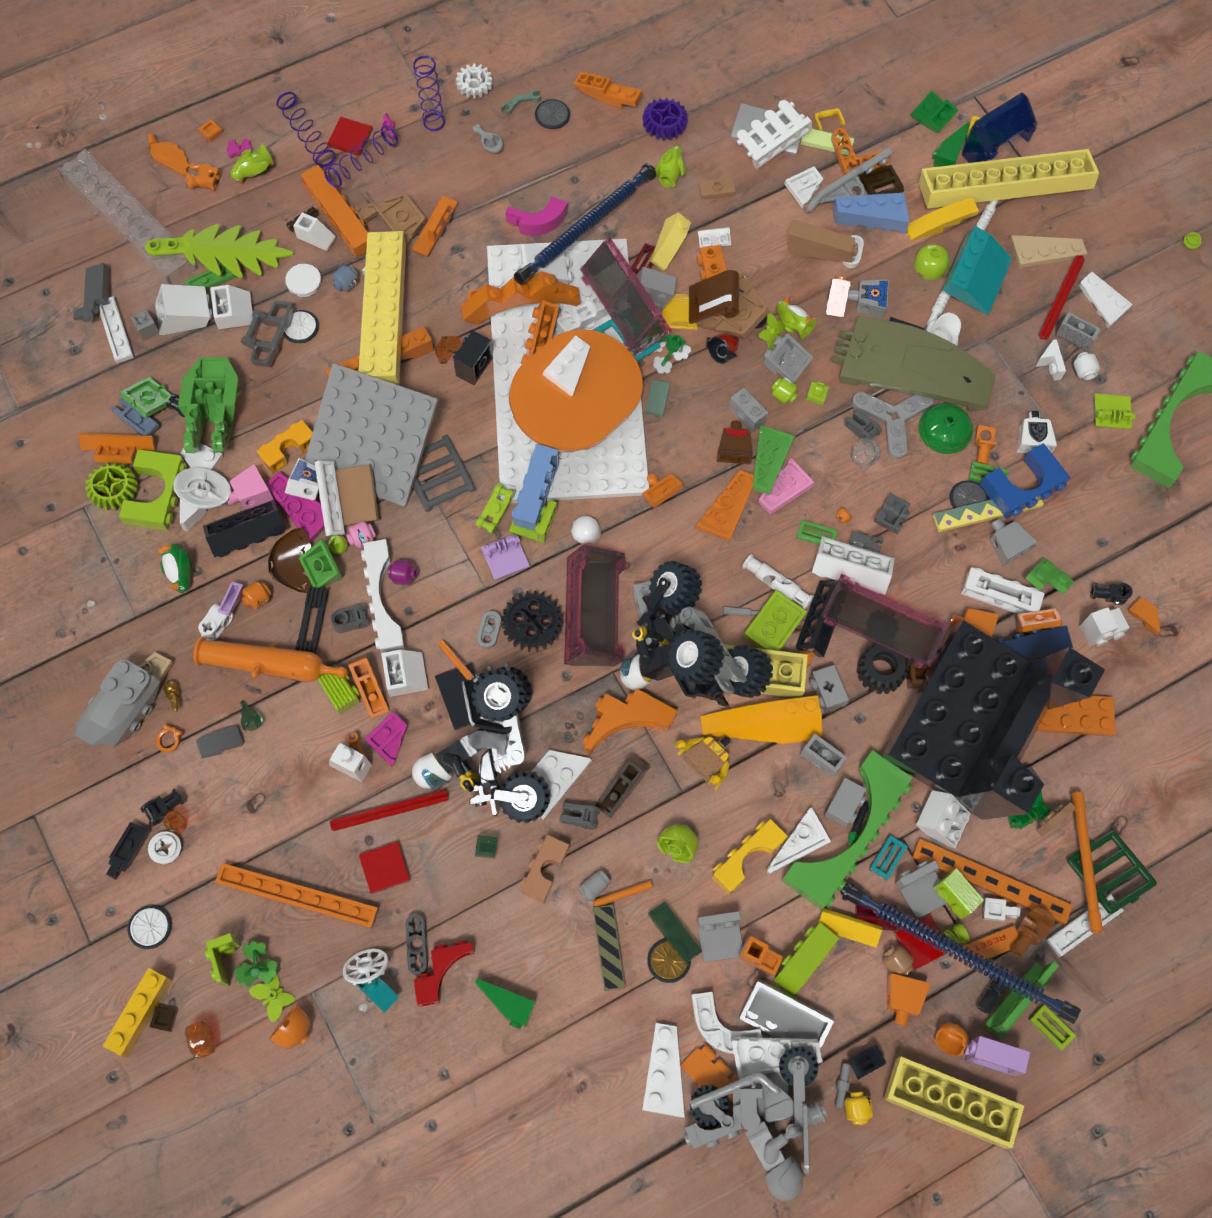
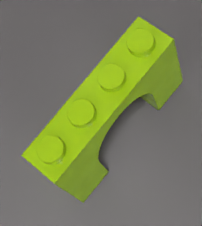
(159, 512)

